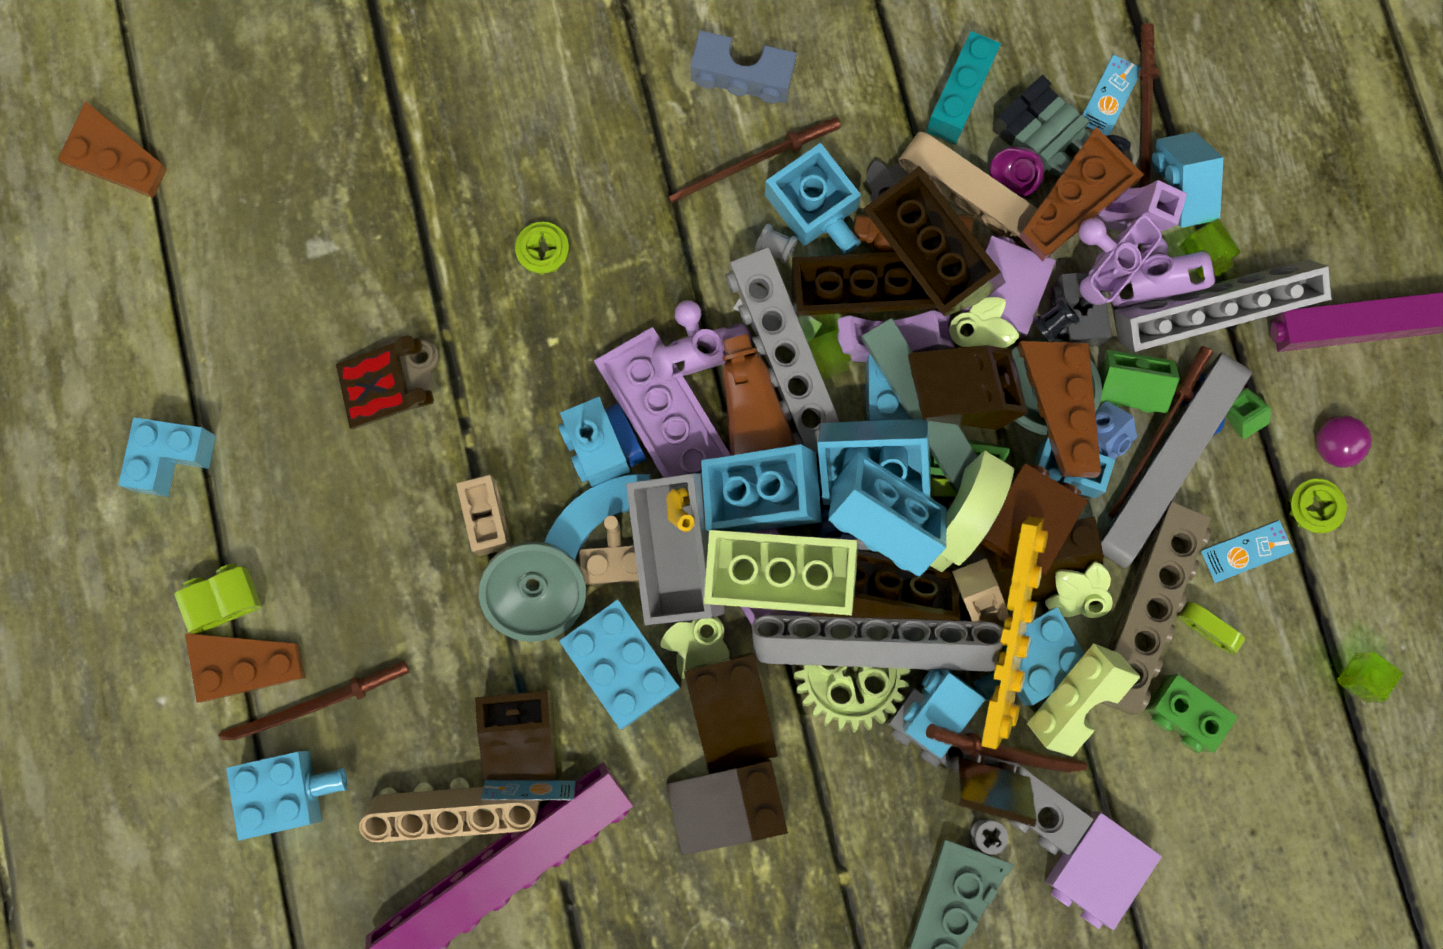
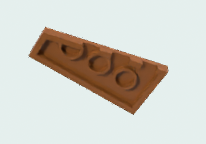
(1084, 190)

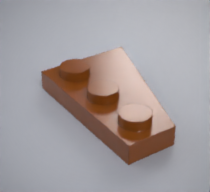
(109, 154)
(238, 665)

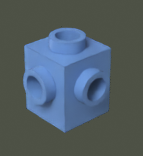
(1114, 430)

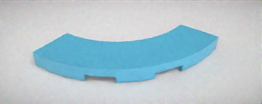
(589, 511)

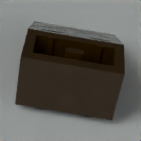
(968, 386)
(517, 737)

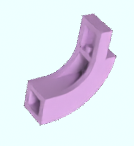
(1155, 201)
(922, 333)

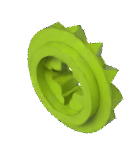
(531, 237)
(1322, 491)

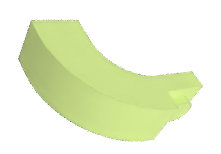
(974, 508)

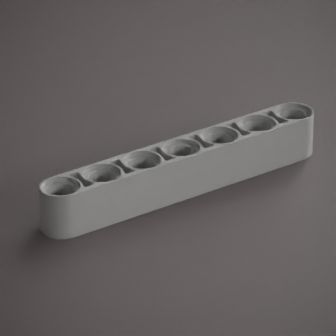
(1173, 460)
(877, 642)

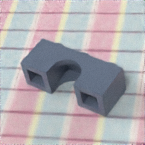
(766, 79)

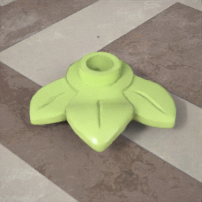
(986, 323)
(1079, 589)
(692, 647)

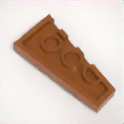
(1066, 401)

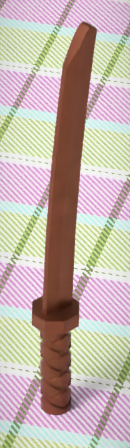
(1147, 75)
(793, 142)
(1182, 393)
(355, 688)
(972, 745)

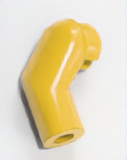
(675, 513)

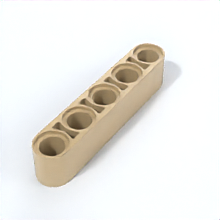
(969, 187)
(436, 822)

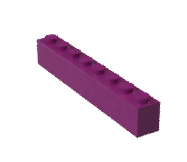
(505, 867)

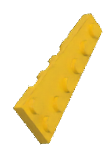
(1002, 711)

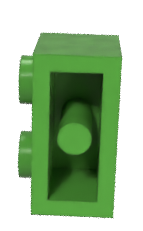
(1138, 381)
(1190, 714)

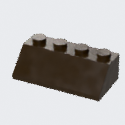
(934, 243)
(855, 284)
(1076, 554)
(896, 593)

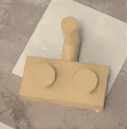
(609, 564)

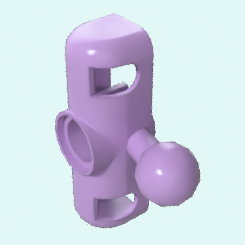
(1119, 256)
(1166, 276)
(688, 315)

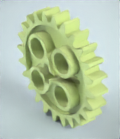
(820, 682)

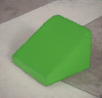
(1248, 414)

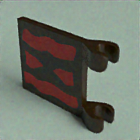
(376, 385)

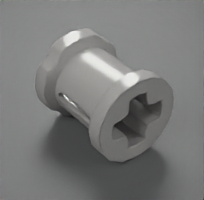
(779, 244)
(999, 833)

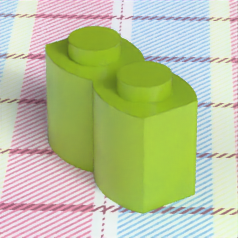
(217, 599)

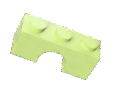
(1094, 679)

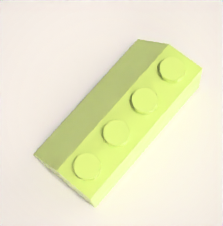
(781, 572)

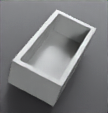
(667, 559)

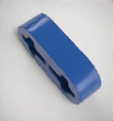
(625, 435)

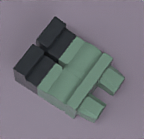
(1043, 124)

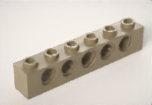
(1194, 533)

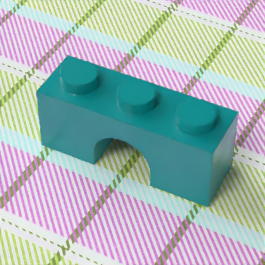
(963, 87)

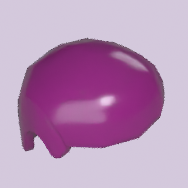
(1018, 169)
(1343, 441)

